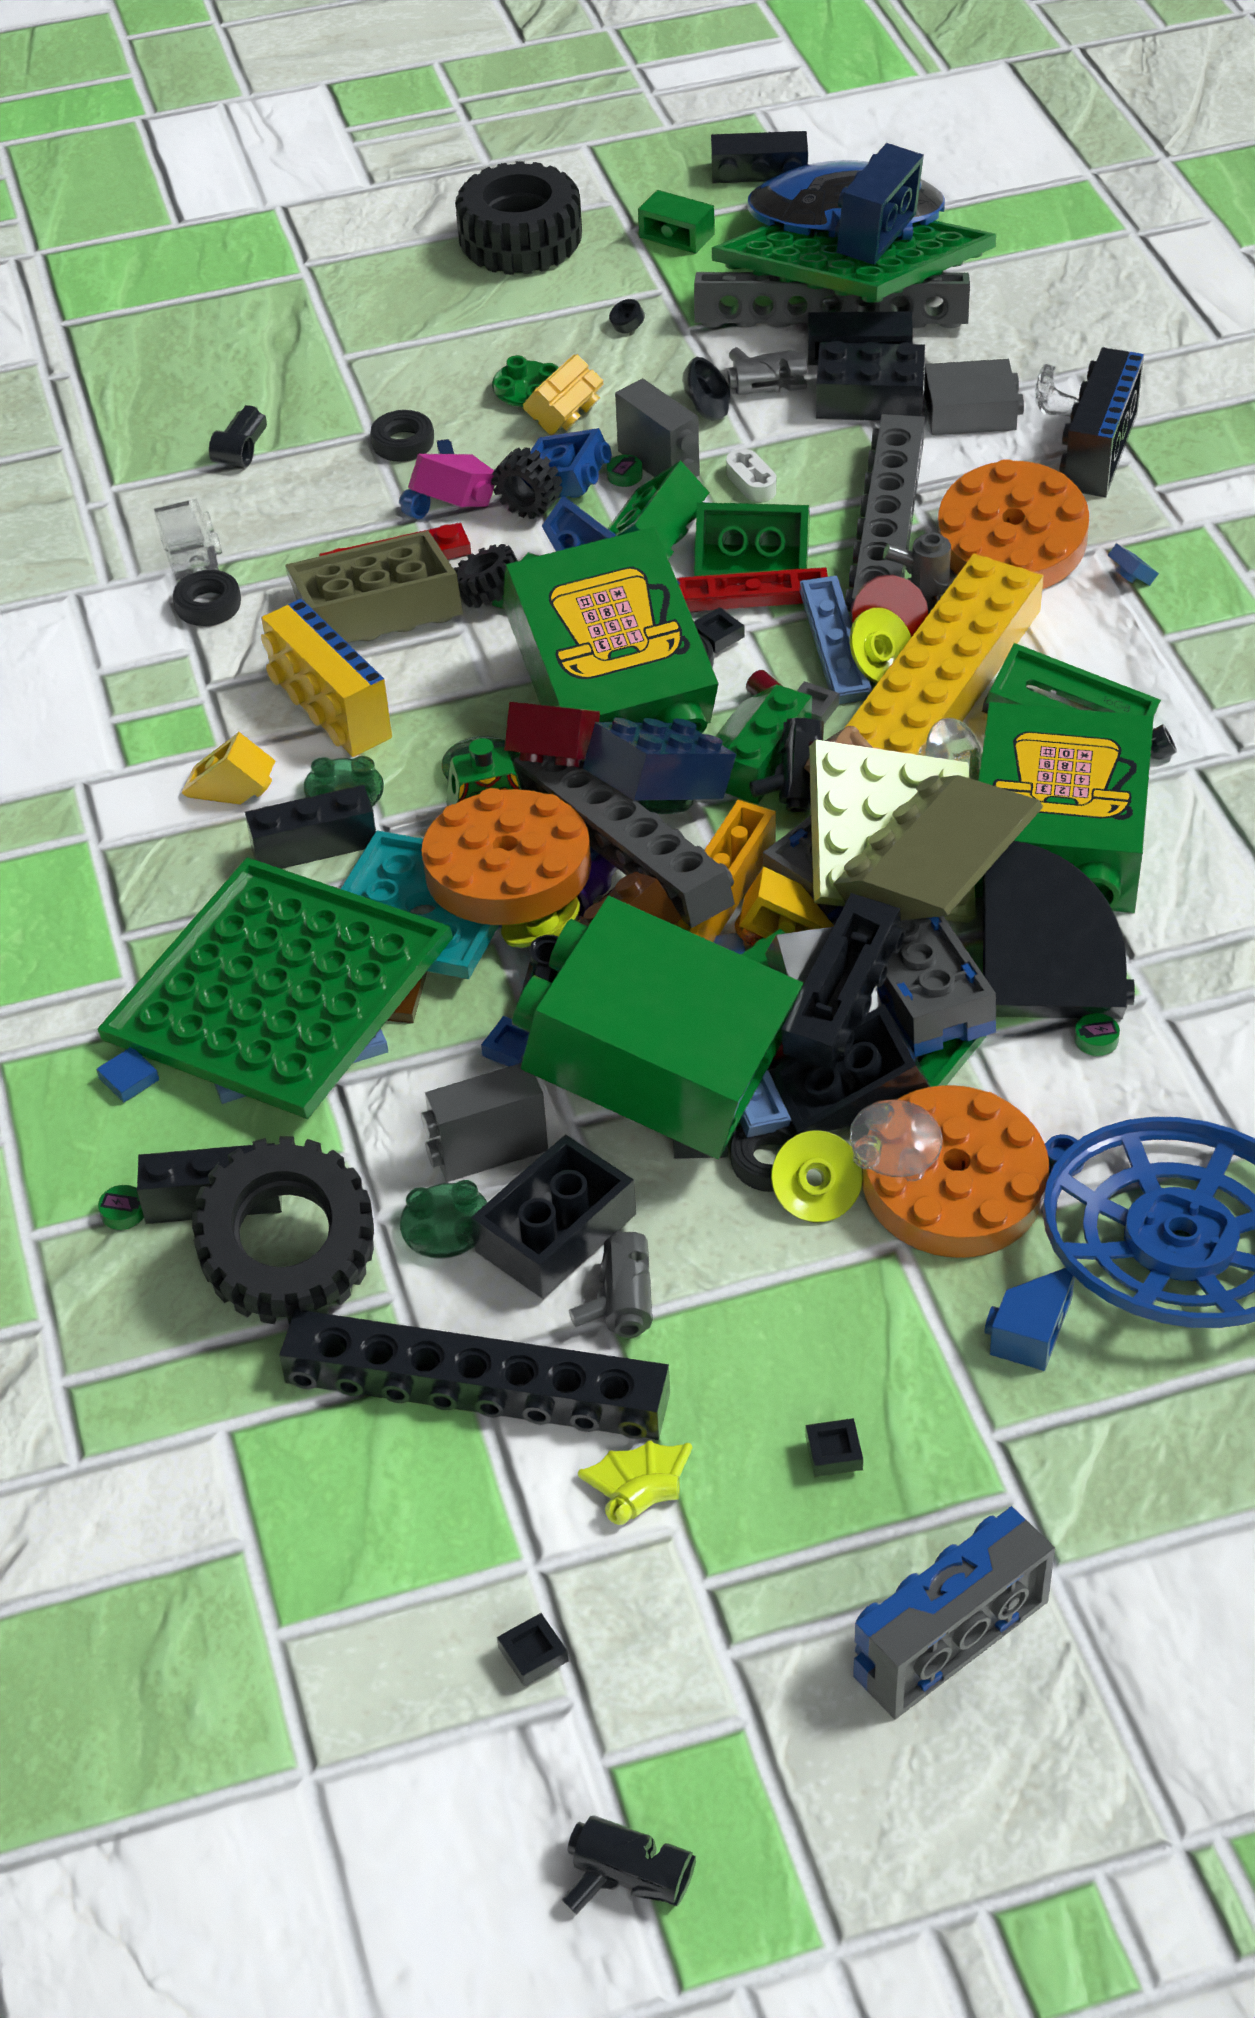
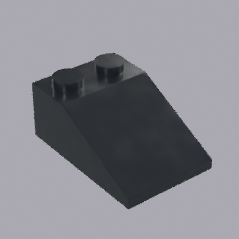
(874, 1071)

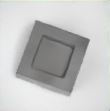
(823, 700)

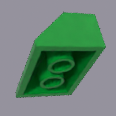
(663, 502)
(750, 538)
(756, 733)

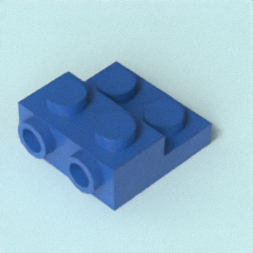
(576, 457)

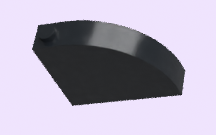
(1051, 939)

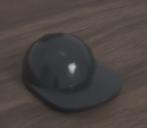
(706, 388)

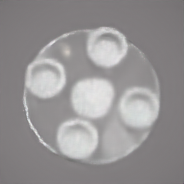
(954, 741)
(895, 1139)

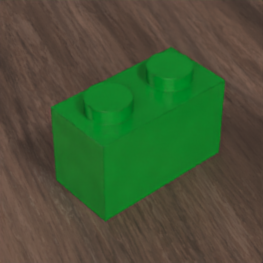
(676, 221)

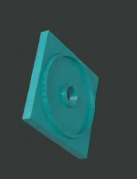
(395, 875)

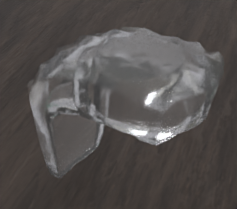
(1048, 398)

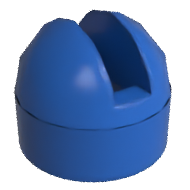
(414, 504)

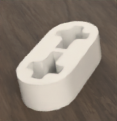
(751, 475)

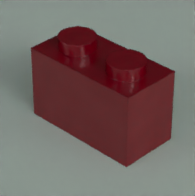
(549, 731)

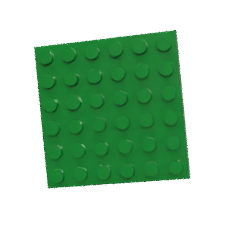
(816, 261)
(276, 986)

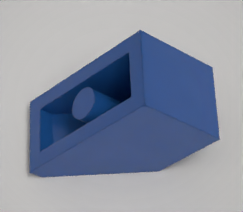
(1030, 1319)

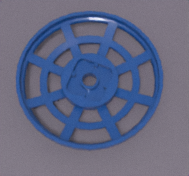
(1156, 1216)

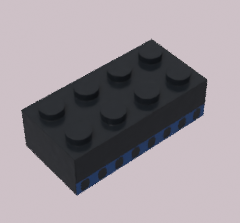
(1102, 420)

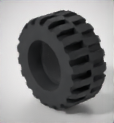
(519, 217)
(273, 1173)

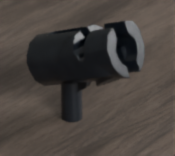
(790, 775)
(625, 1857)

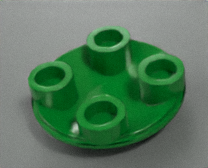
(520, 378)

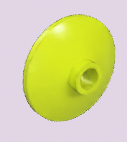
(877, 641)
(523, 934)
(839, 1174)

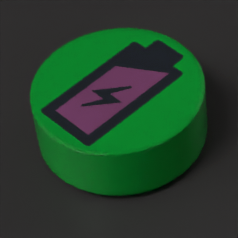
(624, 470)
(1097, 1034)
(120, 1207)

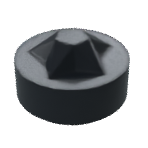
(627, 316)

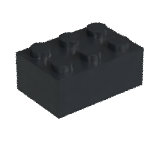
(869, 380)
(553, 1216)

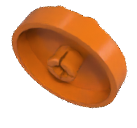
(1017, 517)
(506, 856)
(980, 1187)

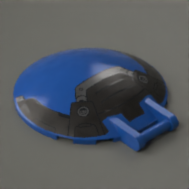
(810, 196)

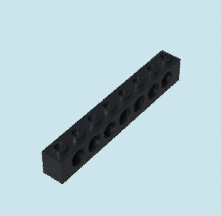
(499, 1365)

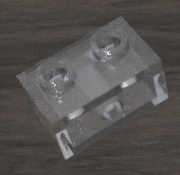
(188, 538)

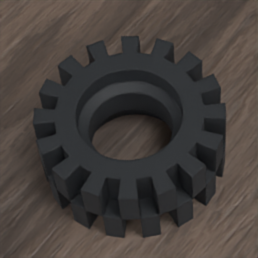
(536, 472)
(483, 575)

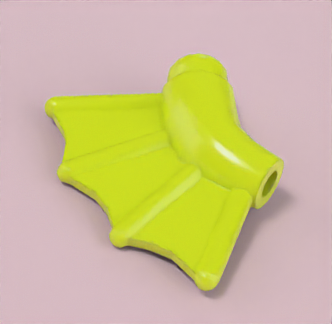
(637, 1478)

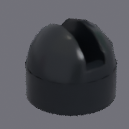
(1162, 743)

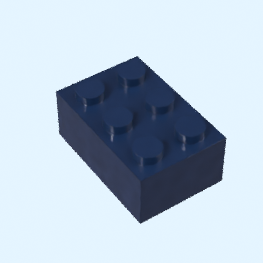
(879, 203)
(659, 760)

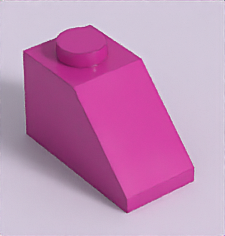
(453, 479)

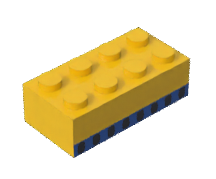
(326, 677)

